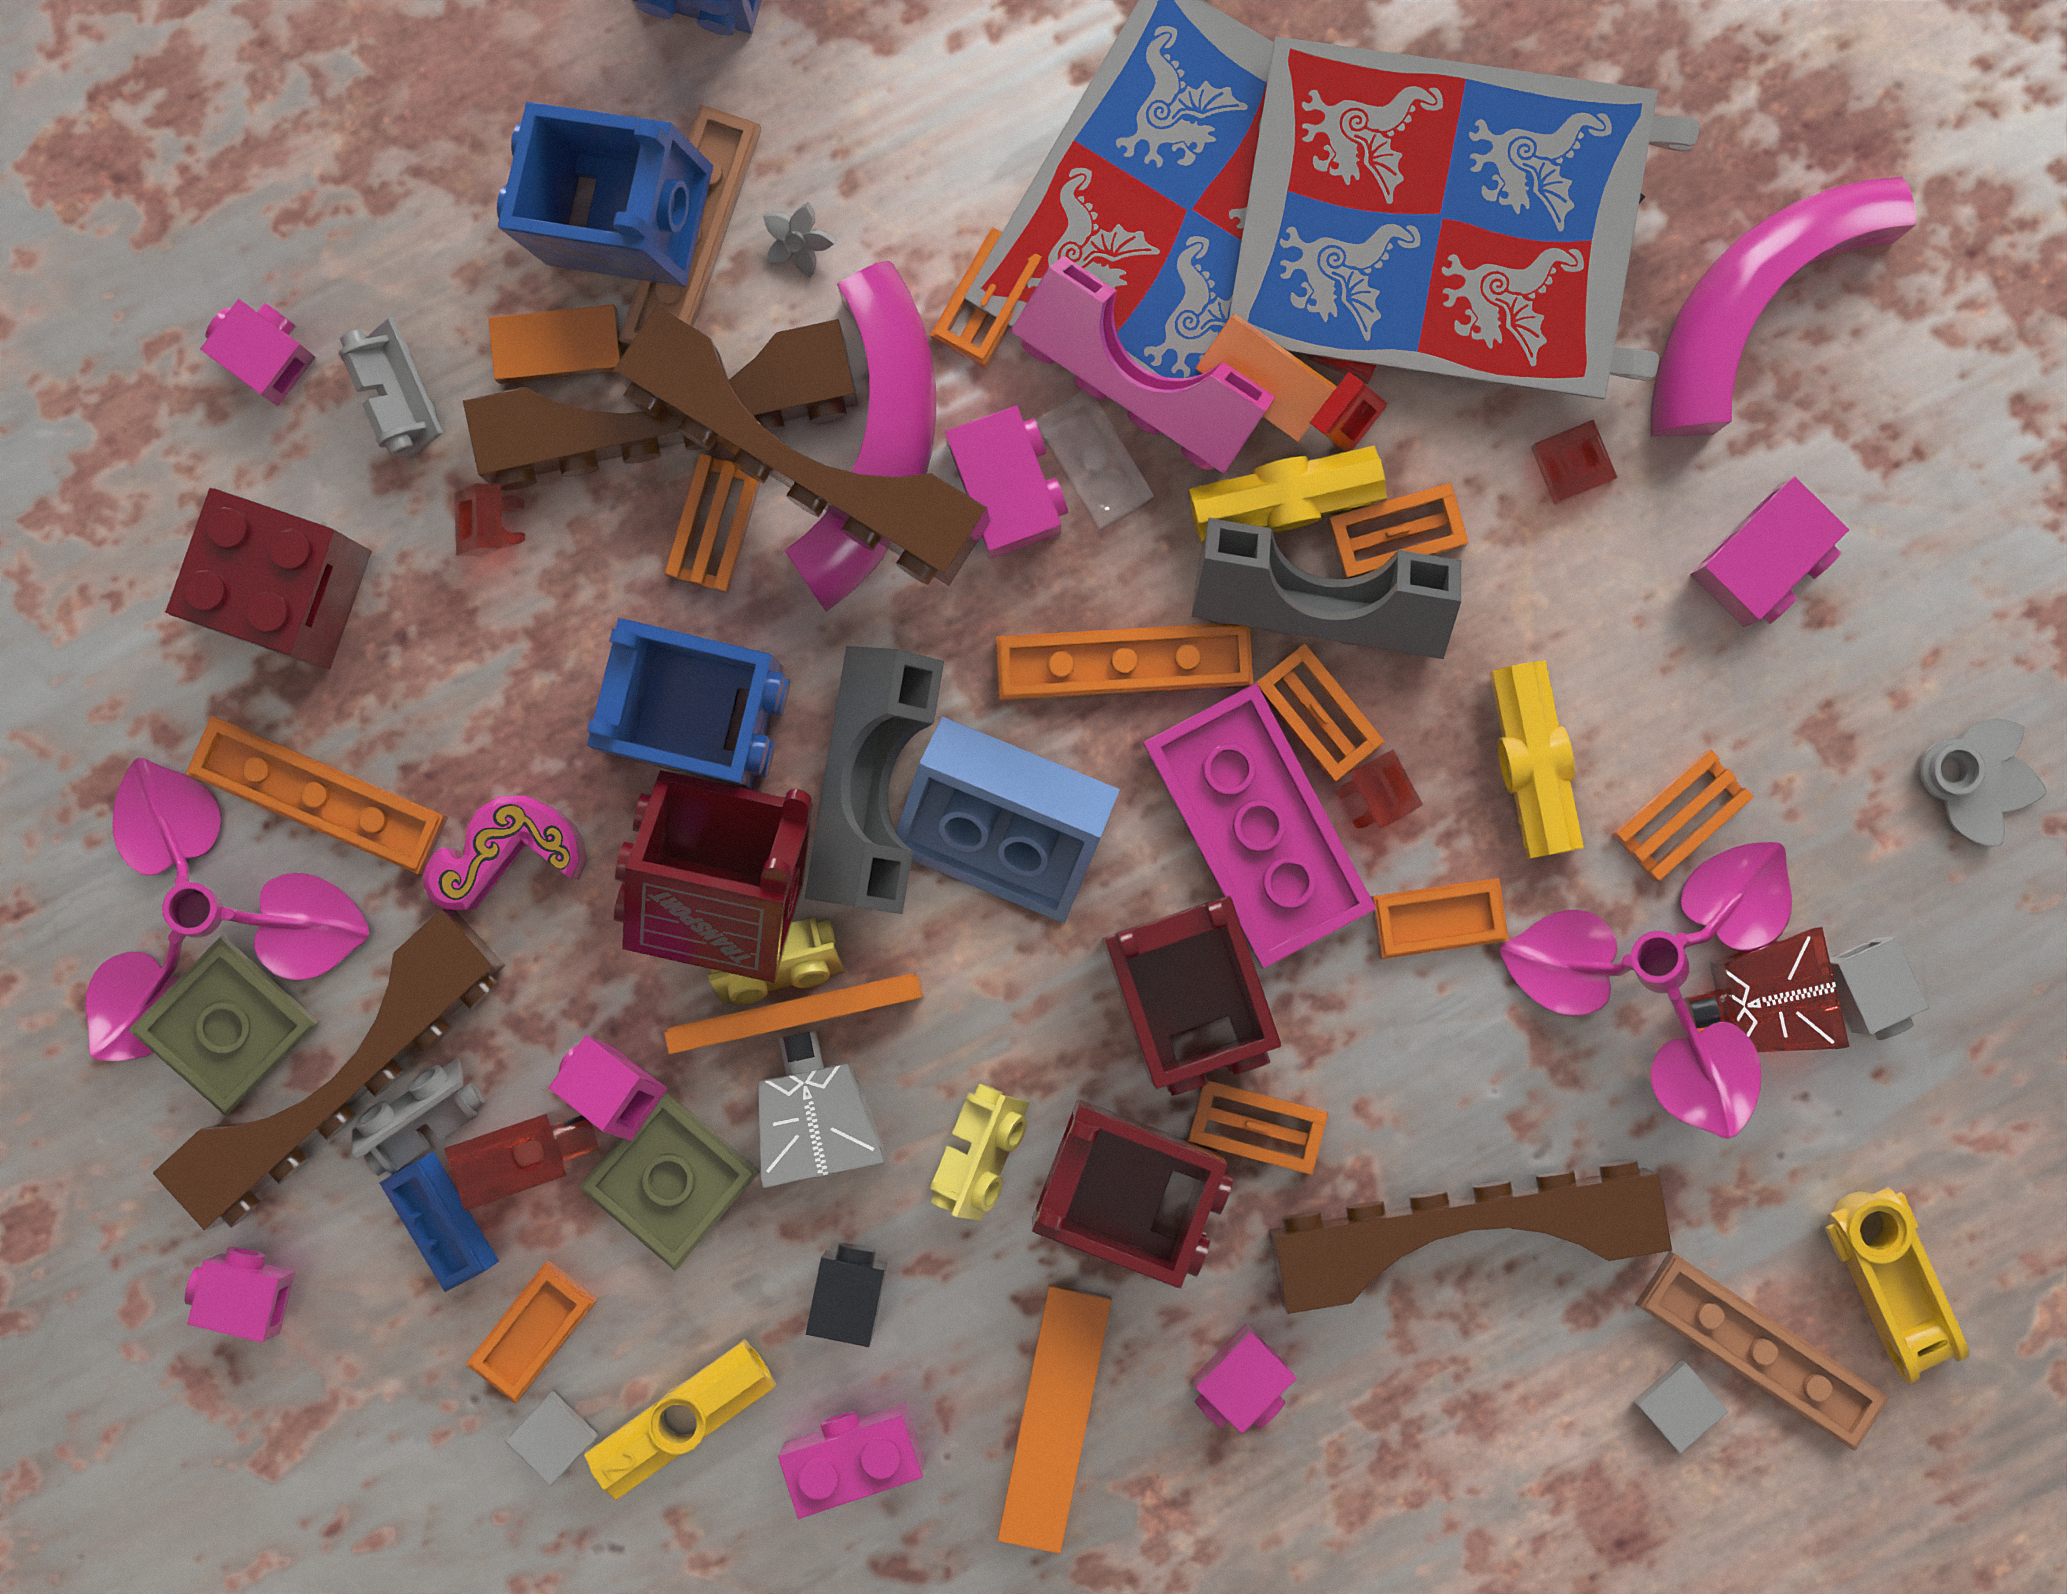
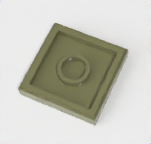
(223, 1025)
(670, 1181)

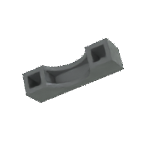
(1398, 607)
(879, 708)

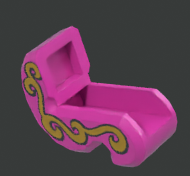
(493, 843)

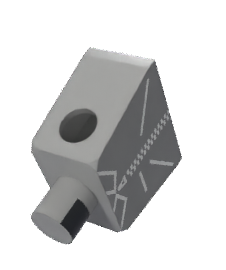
(814, 1117)

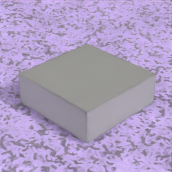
(1680, 1406)
(551, 1438)

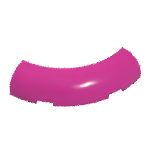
(1714, 323)
(897, 429)

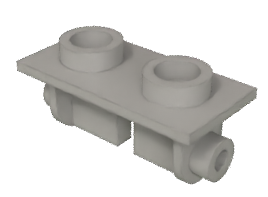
(402, 413)
(393, 1130)

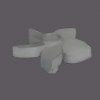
(796, 238)

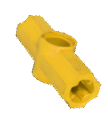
(1292, 491)
(1536, 759)
(648, 1442)

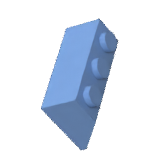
(1004, 819)

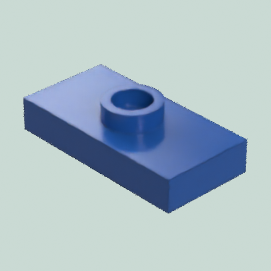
(438, 1222)

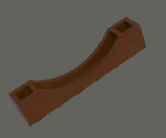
(528, 434)
(911, 515)
(428, 981)
(1336, 1259)

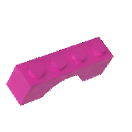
(1074, 325)

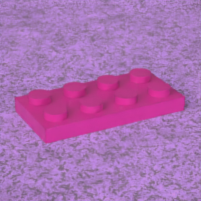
(1259, 825)

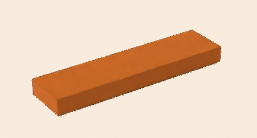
(1124, 661)
(316, 795)
(794, 1012)
(1054, 1419)

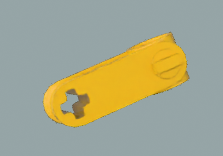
(1897, 1282)

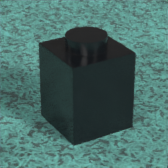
(847, 1295)

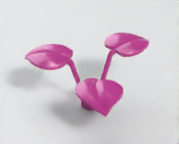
(159, 823)
(1711, 1074)

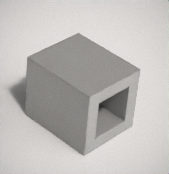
(1877, 988)

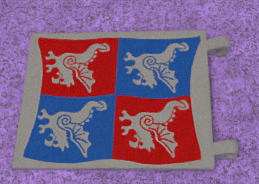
(1150, 183)
(1447, 216)

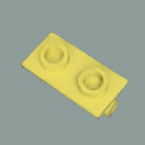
(805, 963)
(972, 1181)

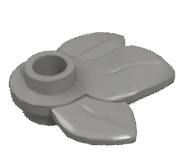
(1988, 779)

